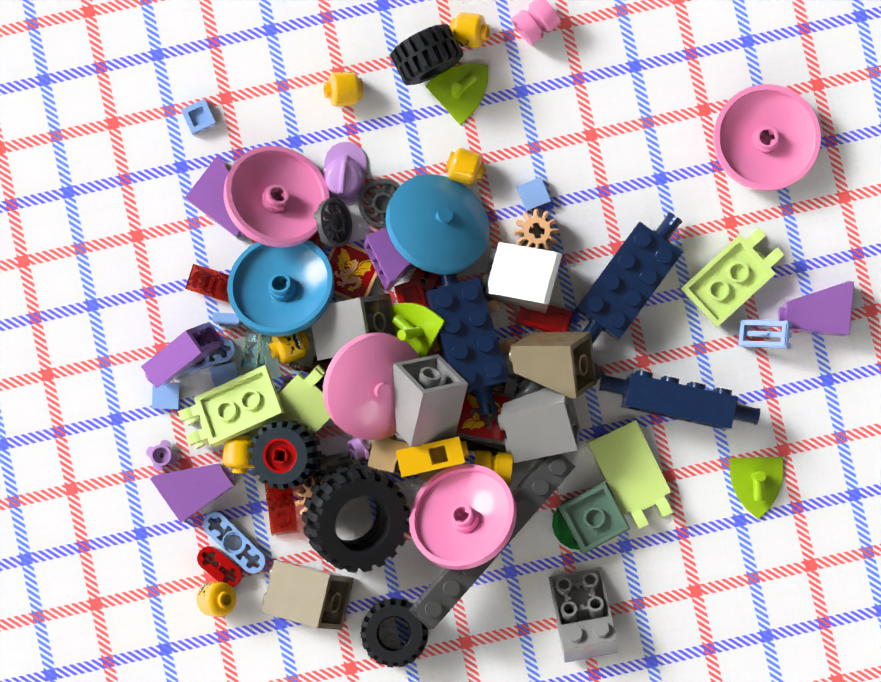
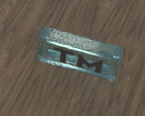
(254, 350)

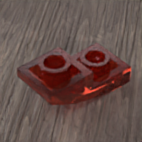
(208, 283)
(281, 510)

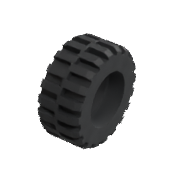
(383, 536)

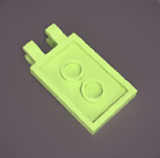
(731, 278)
(302, 402)
(233, 408)
(631, 472)

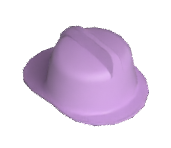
(345, 171)

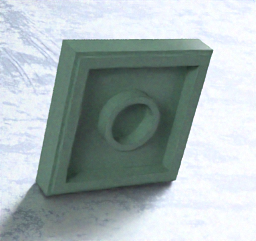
(594, 517)

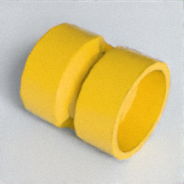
(499, 464)

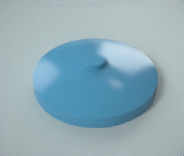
(437, 224)
(280, 288)

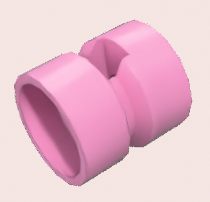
(535, 21)

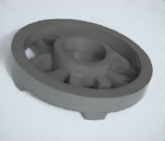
(379, 202)
(333, 222)

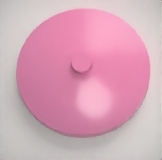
(767, 137)
(274, 196)
(361, 385)
(463, 516)

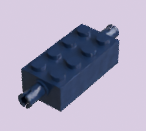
(630, 279)
(469, 337)
(679, 401)

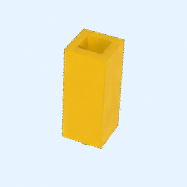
(431, 456)

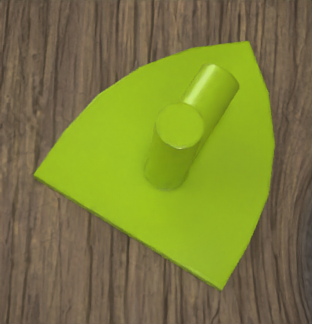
(460, 89)
(416, 325)
(756, 482)

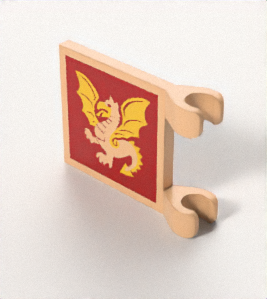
(352, 272)

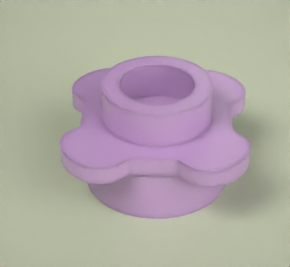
(359, 449)
(154, 452)

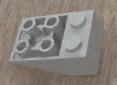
(583, 615)

